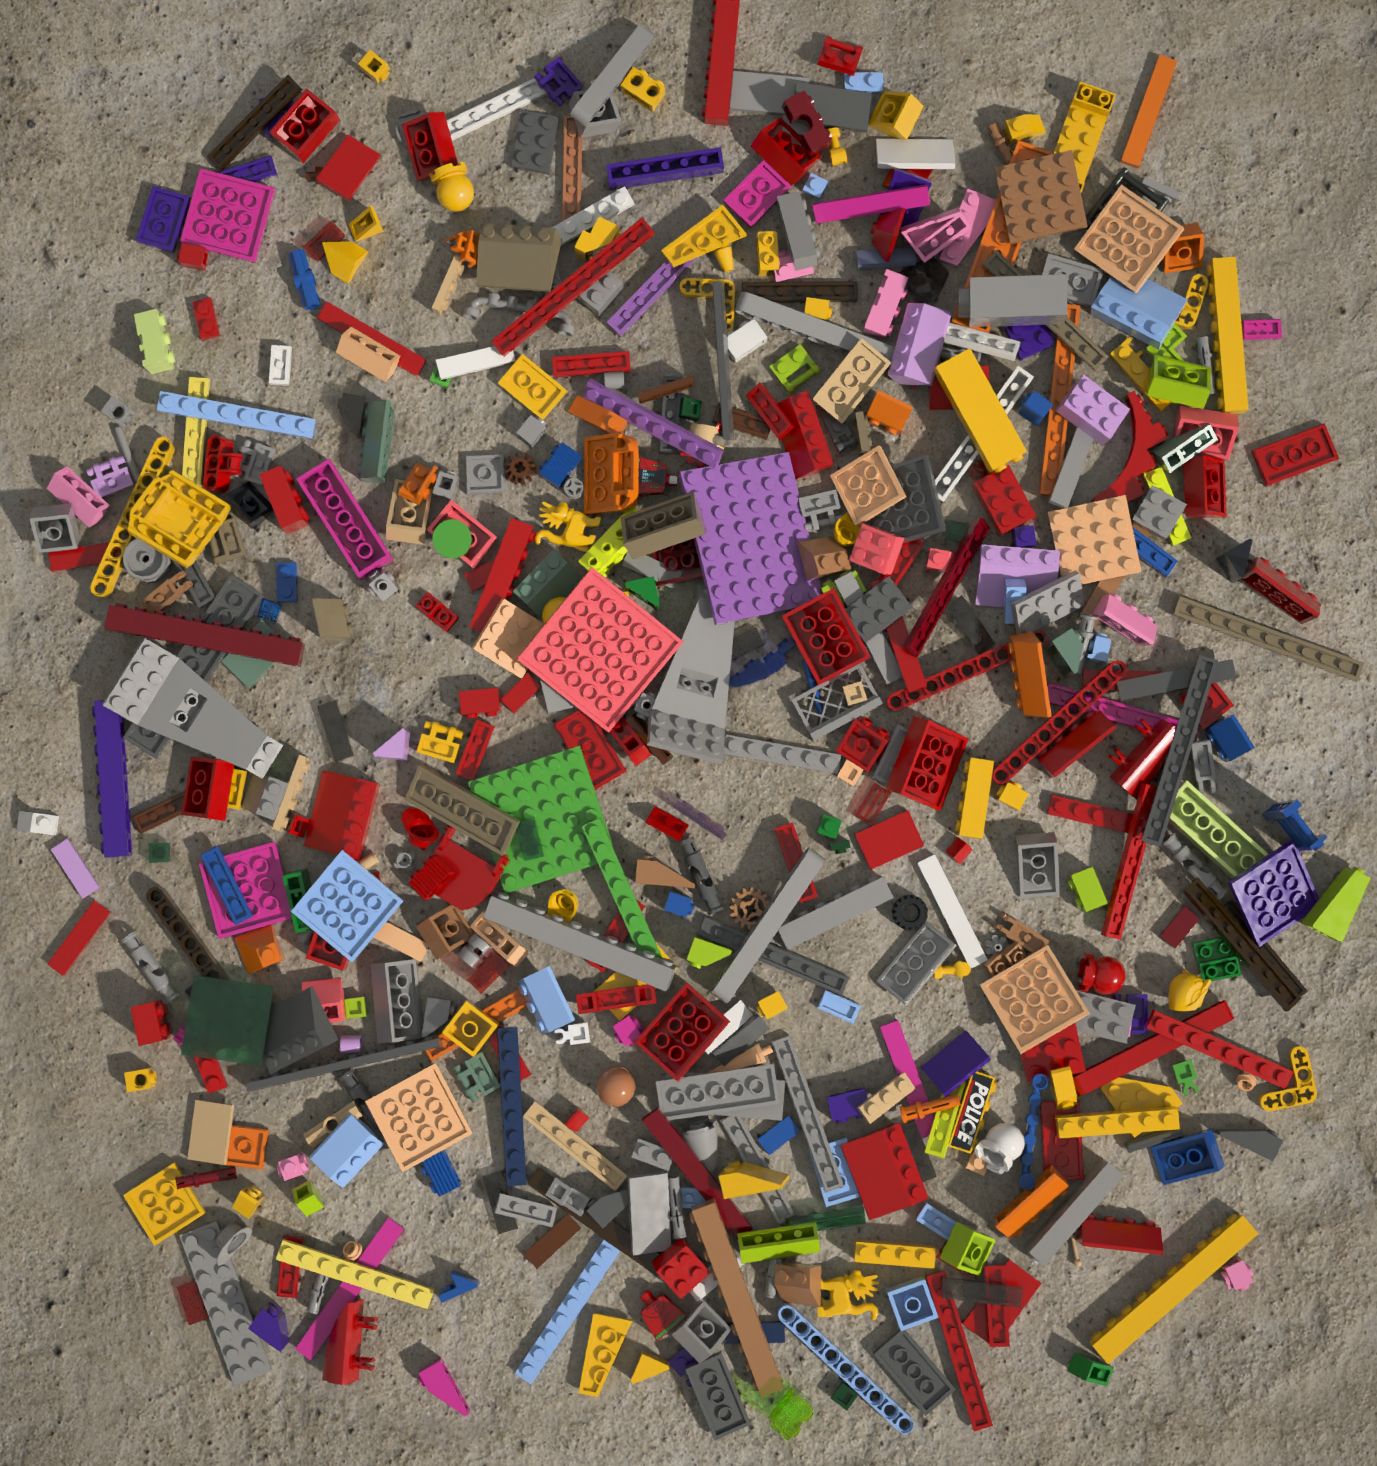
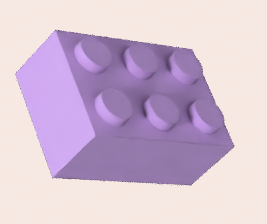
(1092, 409)

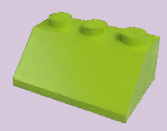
(1179, 382)

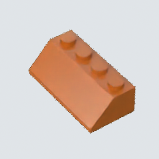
(1029, 675)
(1031, 1203)

